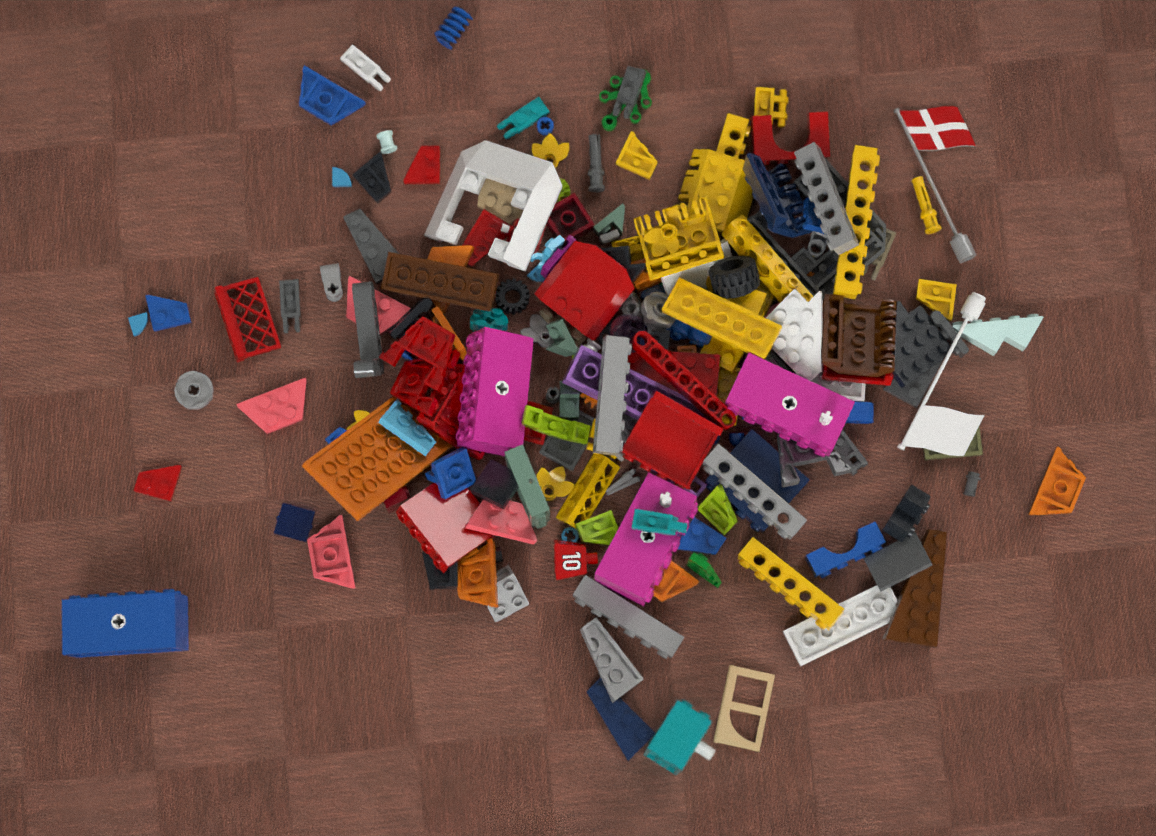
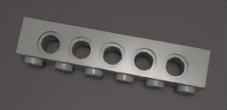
(846, 238)
(751, 481)

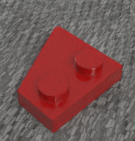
(158, 482)

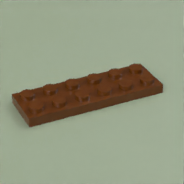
(440, 281)

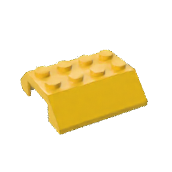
(723, 183)
(696, 236)

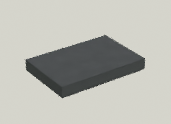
(566, 452)
(898, 562)

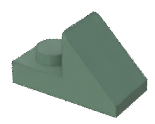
(614, 219)
(563, 341)
(568, 402)

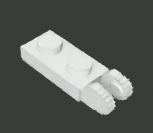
(364, 66)

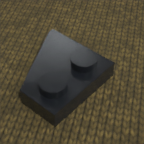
(374, 178)

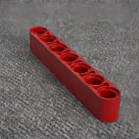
(673, 378)

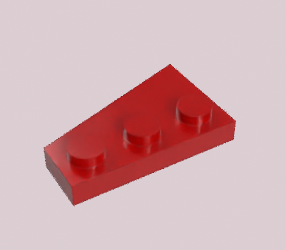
(483, 236)

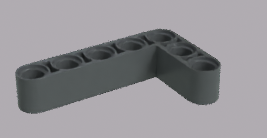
(367, 331)

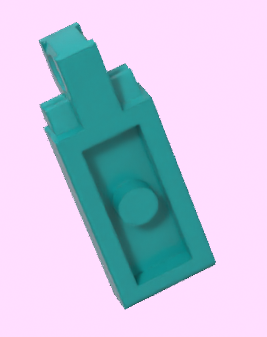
(657, 523)

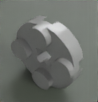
(652, 315)
(184, 385)

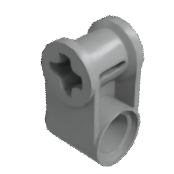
(817, 240)
(332, 279)
(632, 305)

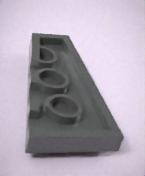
(370, 242)

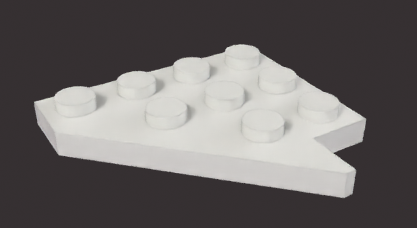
(801, 333)

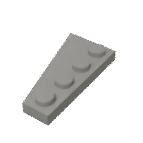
(612, 664)

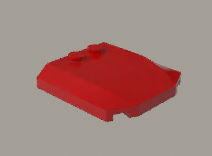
(586, 288)
(445, 416)

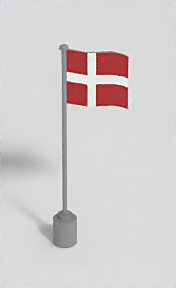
(935, 131)

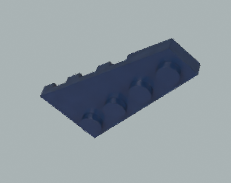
(624, 724)

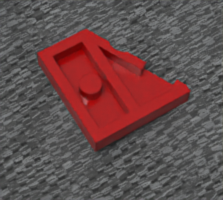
(425, 167)

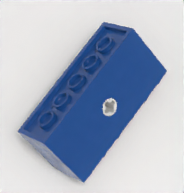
(125, 624)

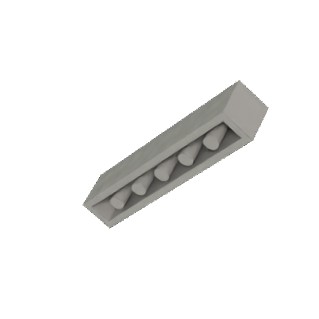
(611, 395)
(629, 617)

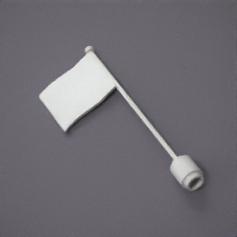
(941, 427)

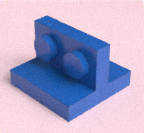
(452, 473)

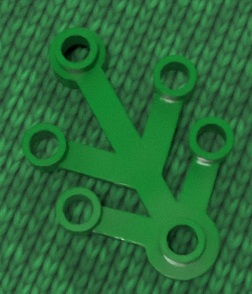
(613, 95)

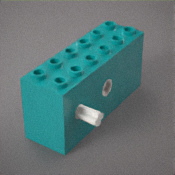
(680, 737)

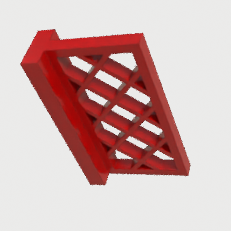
(232, 326)

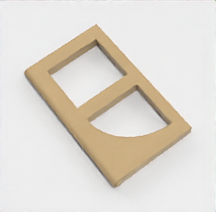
(724, 730)

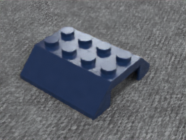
(775, 203)

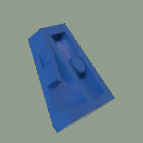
(701, 539)

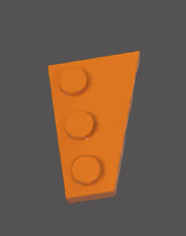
(440, 319)

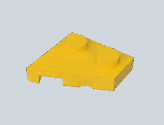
(636, 158)
(937, 296)

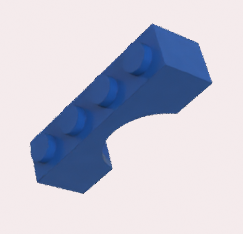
(867, 539)

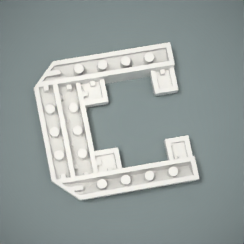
(535, 194)

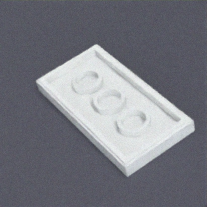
(695, 275)

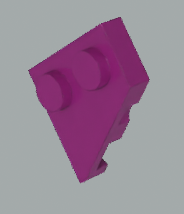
(555, 258)

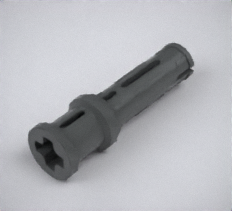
(595, 172)

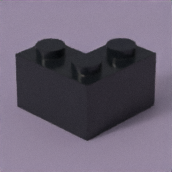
(907, 513)

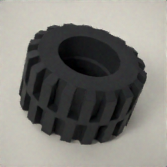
(734, 276)

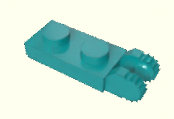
(524, 117)

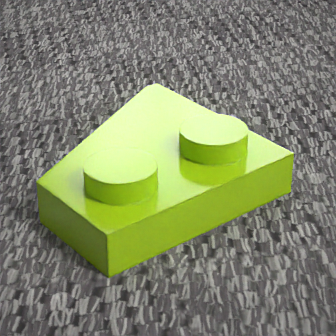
(718, 510)
(598, 529)

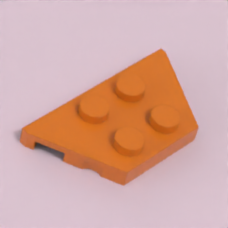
(451, 255)
(1058, 487)
(478, 576)
(674, 582)

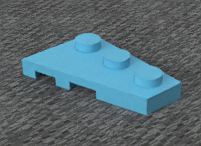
(406, 429)

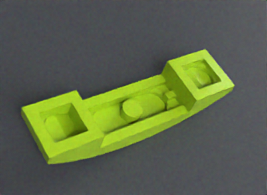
(555, 426)

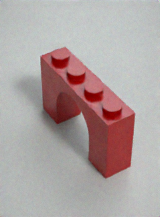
(767, 149)

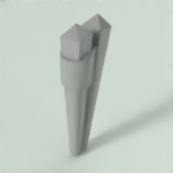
(625, 481)

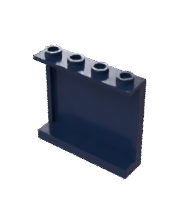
(764, 463)

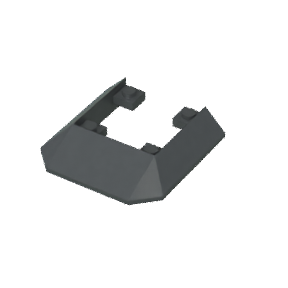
(825, 267)

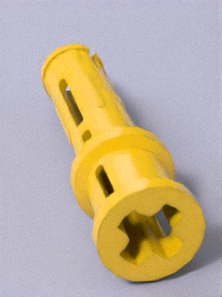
(928, 214)

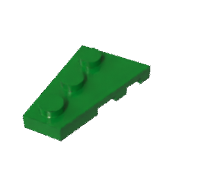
(699, 565)

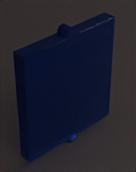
(294, 522)

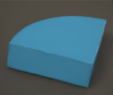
(340, 178)
(536, 275)
(138, 323)

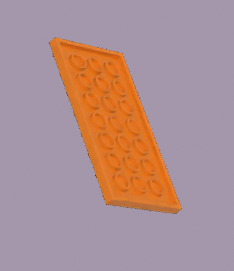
(370, 462)

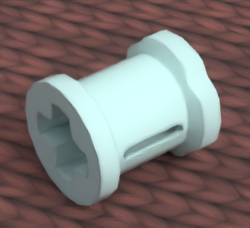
(386, 142)

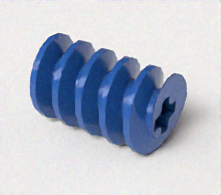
(452, 26)

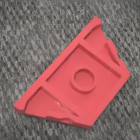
(388, 309)
(277, 407)
(507, 522)
(331, 555)

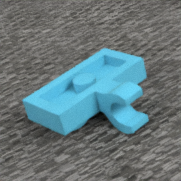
(551, 246)

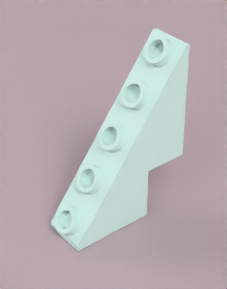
(992, 333)

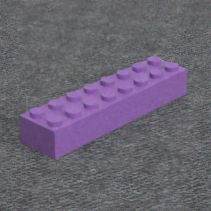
(585, 373)

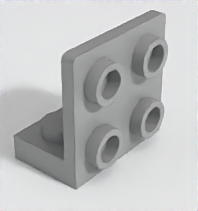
(510, 595)

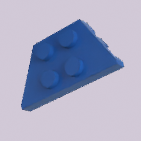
(326, 98)

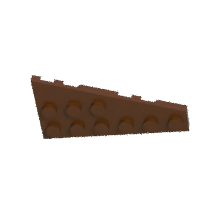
(919, 602)

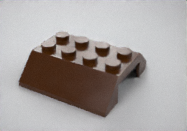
(858, 337)

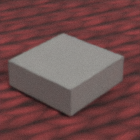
(608, 237)

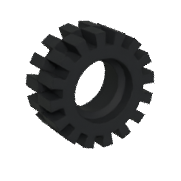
(512, 307)

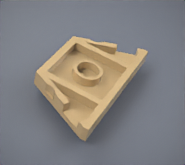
(496, 199)

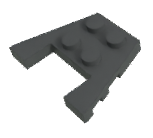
(793, 455)

